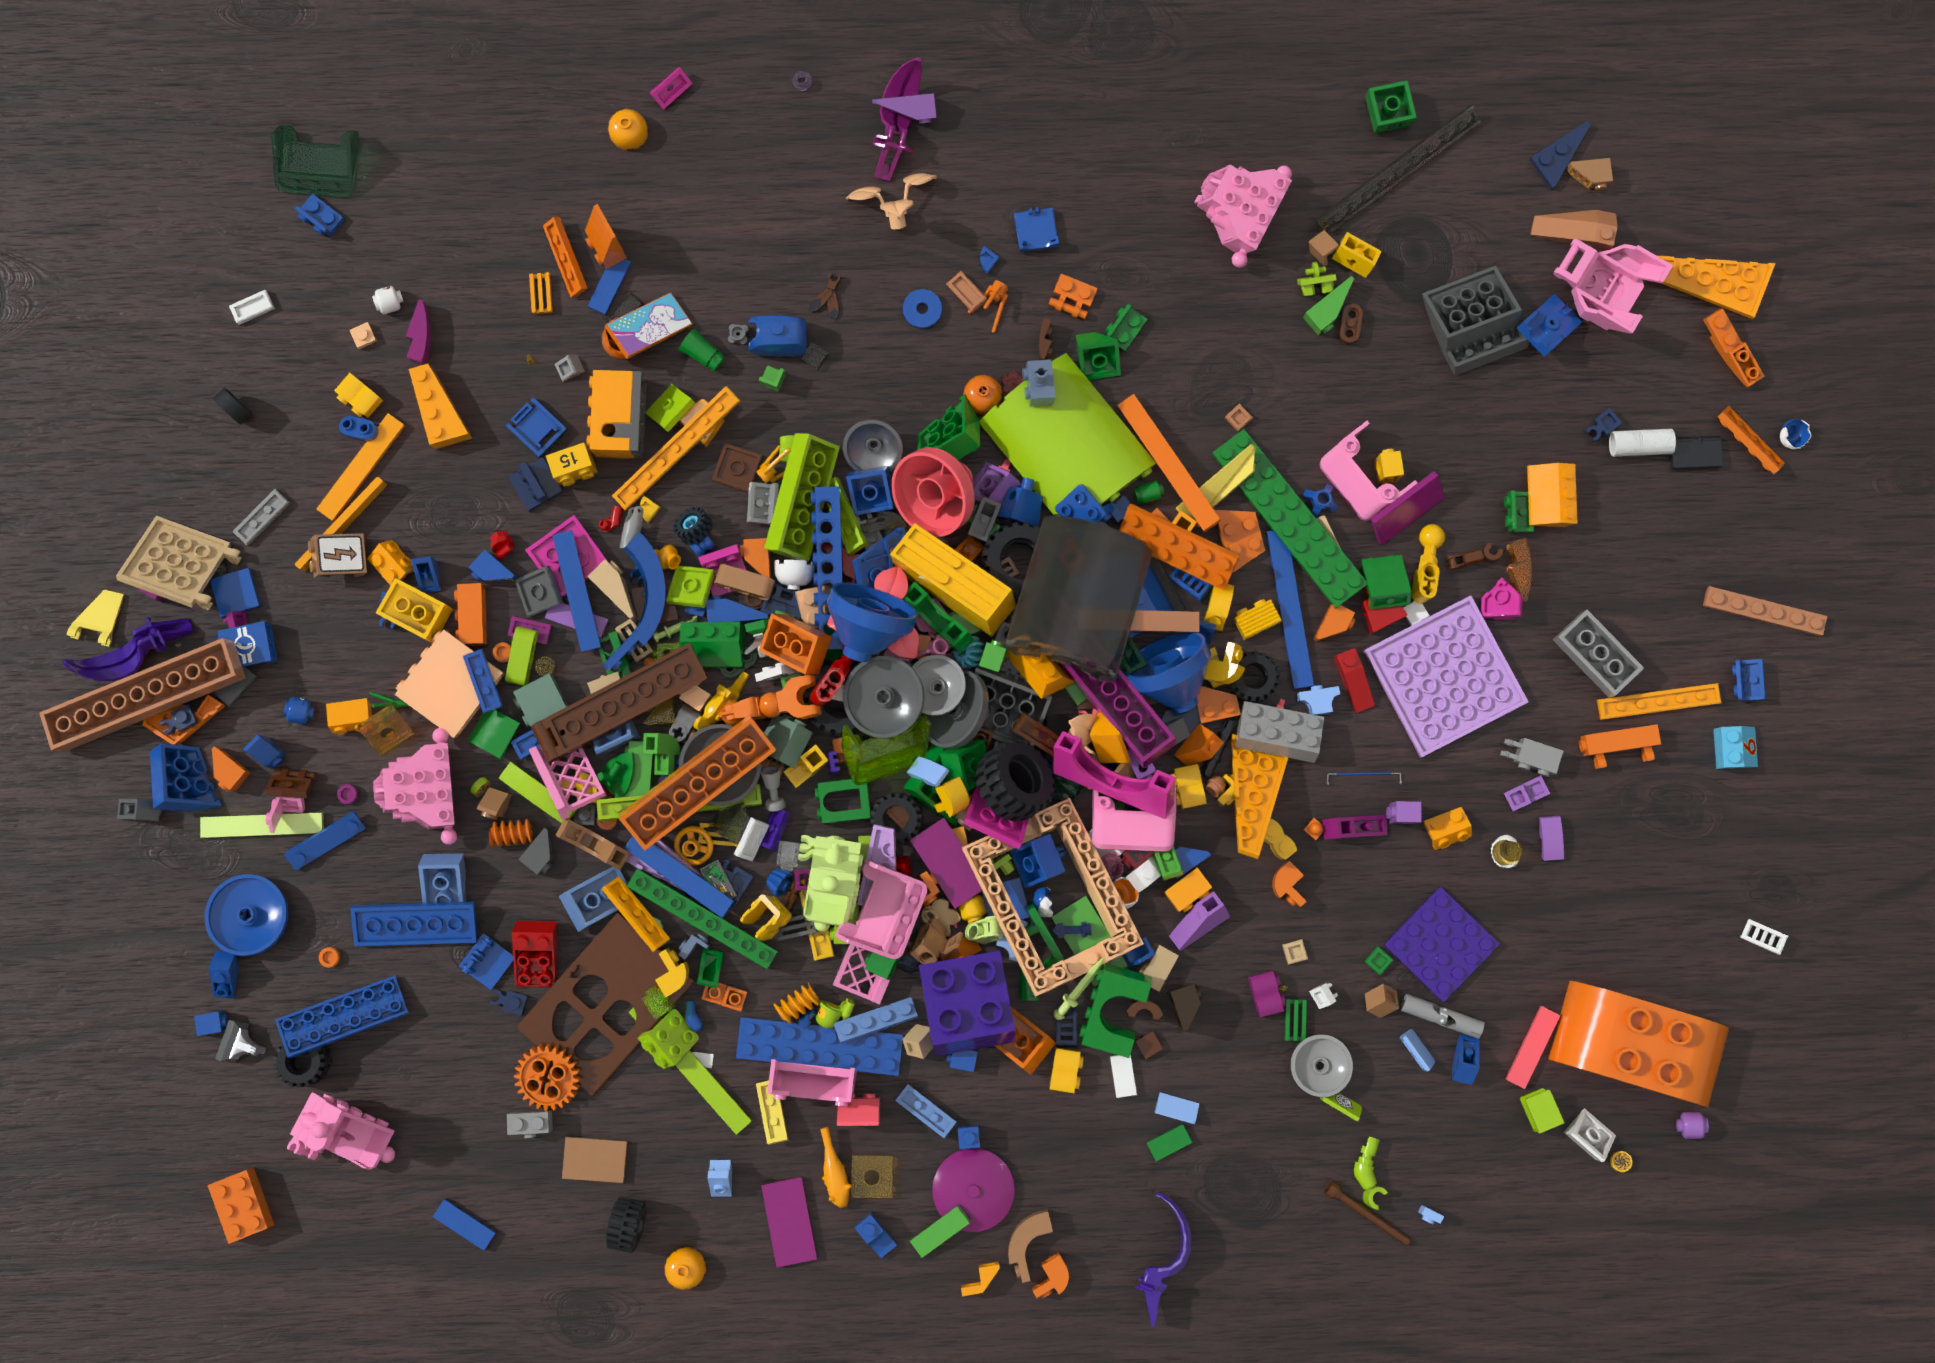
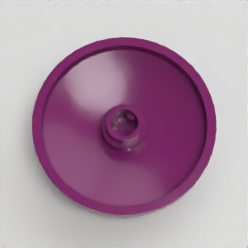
(976, 1183)

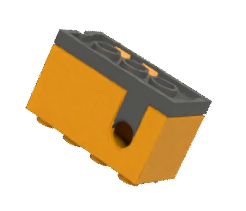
(617, 406)

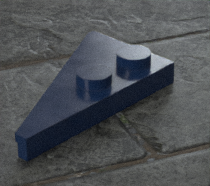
(1555, 158)

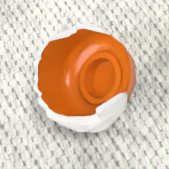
(1126, 892)

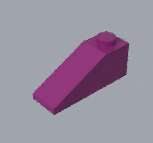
(1354, 827)

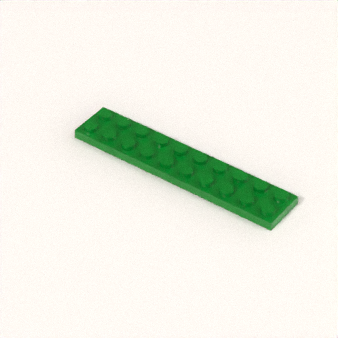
(1294, 524)

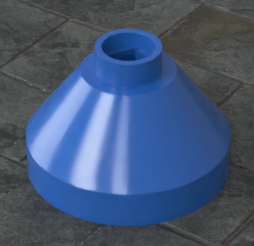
(868, 619)
(1173, 670)

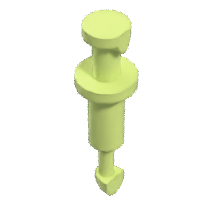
(671, 630)

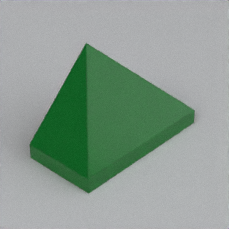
(709, 968)

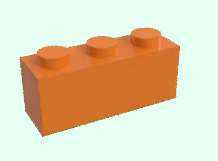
(471, 614)

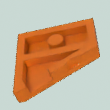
(1216, 705)

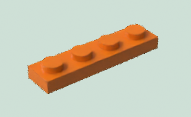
(565, 257)
(1751, 440)

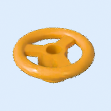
(688, 851)

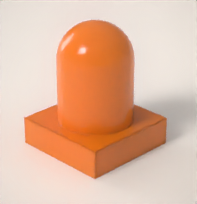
(1314, 829)

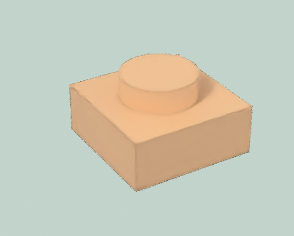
(363, 335)

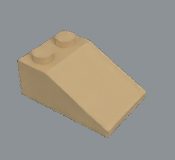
(609, 580)

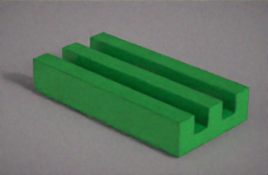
(1287, 1037)

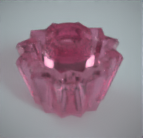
(1113, 865)

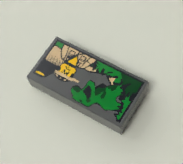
(716, 876)

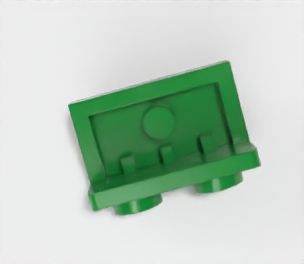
(1518, 512)

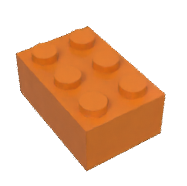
(795, 644)
(241, 1205)

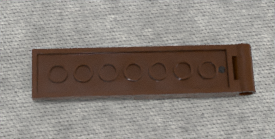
(619, 703)

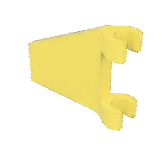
(99, 617)

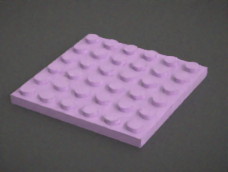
(1445, 676)

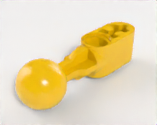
(1425, 587)

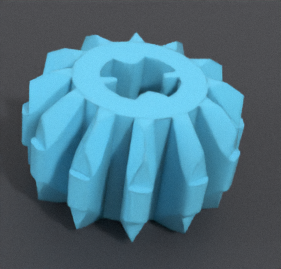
(971, 655)

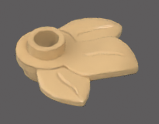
(942, 913)

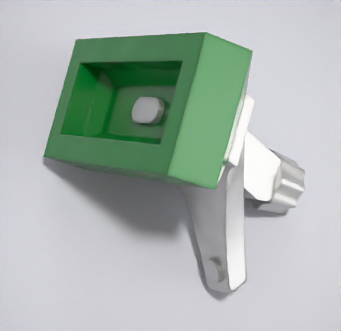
(758, 630)

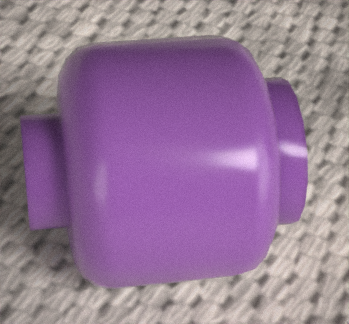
(1692, 1125)

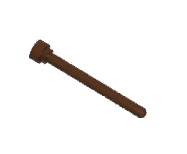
(1334, 1191)

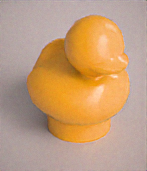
(668, 557)

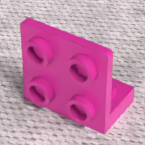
(728, 556)

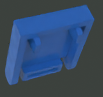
(534, 426)

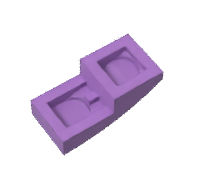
(1526, 793)
(1552, 838)

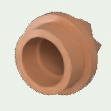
(1215, 786)

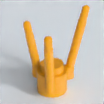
(767, 471)

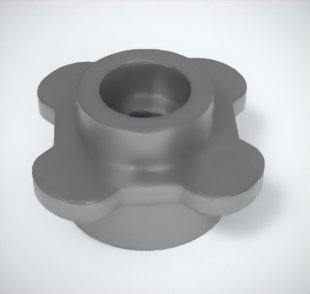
(735, 329)

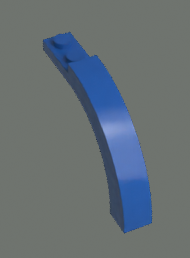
(654, 587)

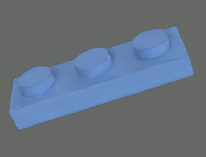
(925, 1110)

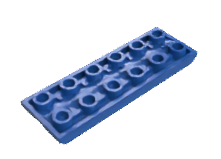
(341, 1017)

